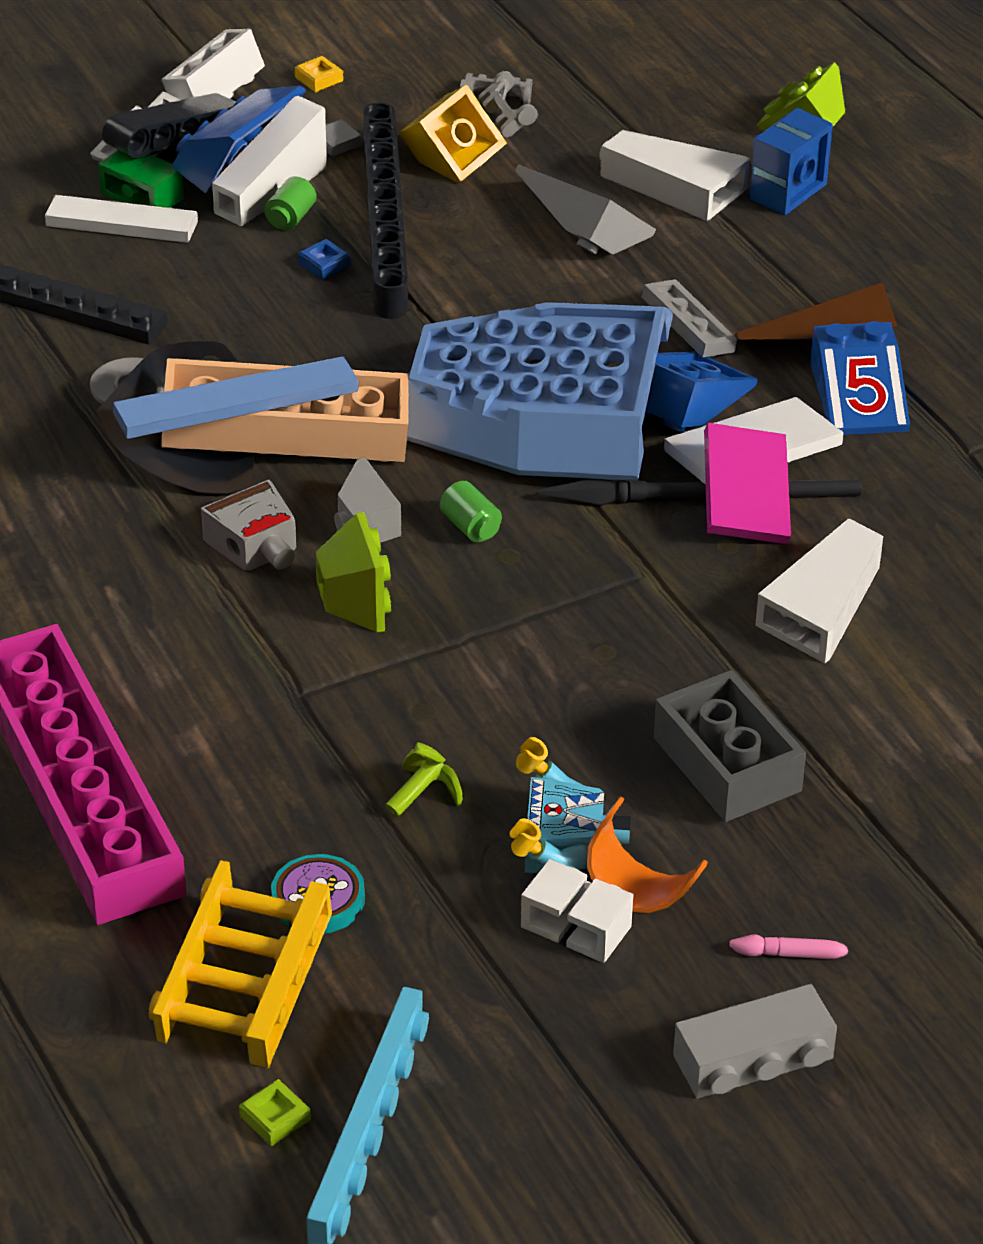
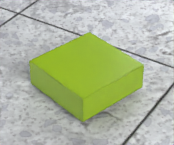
(274, 1112)

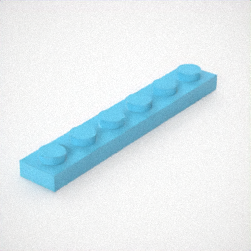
(363, 1129)

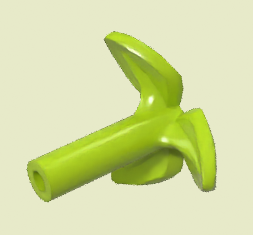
(427, 767)

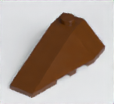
(796, 328)

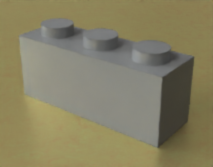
(754, 1041)

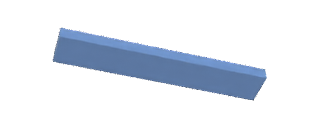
(235, 397)

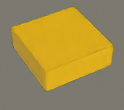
(318, 73)

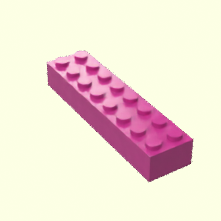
(84, 780)

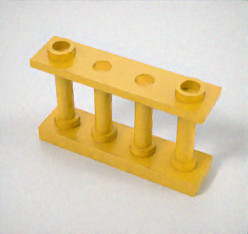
(275, 992)

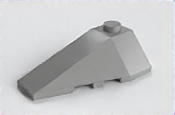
(587, 216)

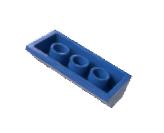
(221, 141)

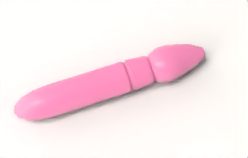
(756, 945)

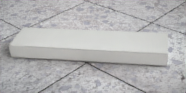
(121, 218)

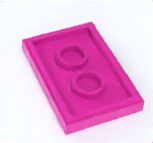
(747, 483)

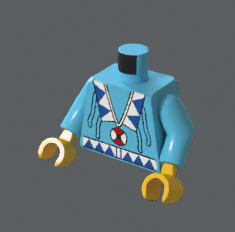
(559, 814)

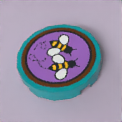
(344, 882)

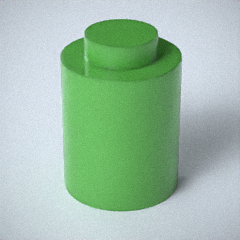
(290, 203)
(470, 511)

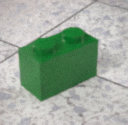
(140, 180)

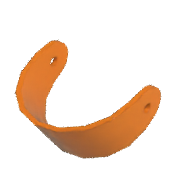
(613, 865)

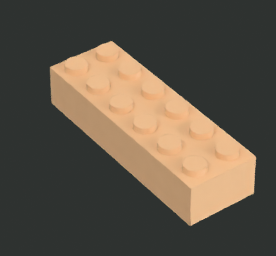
(341, 426)

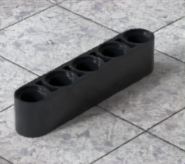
(163, 125)

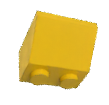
(453, 135)

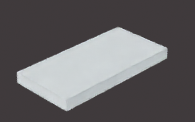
(804, 430)

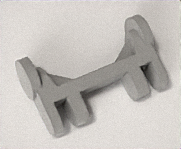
(480, 83)
(494, 97)

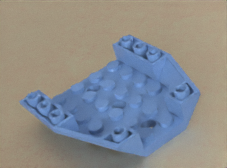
(546, 416)

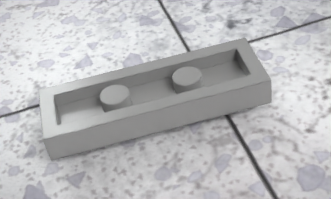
(690, 318)

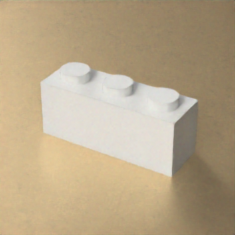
(217, 67)

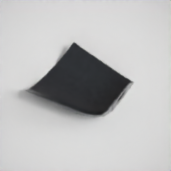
(190, 468)

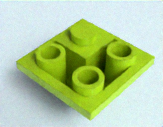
(817, 95)
(353, 575)

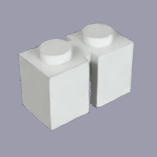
(564, 898)

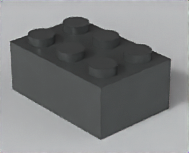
(729, 745)

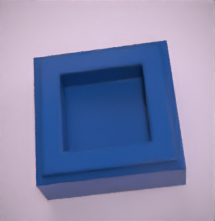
(324, 259)

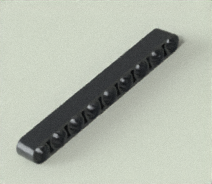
(385, 211)

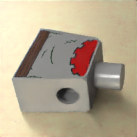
(251, 527)

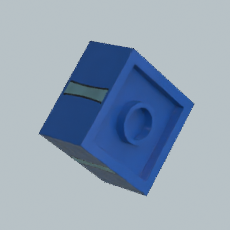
(790, 161)

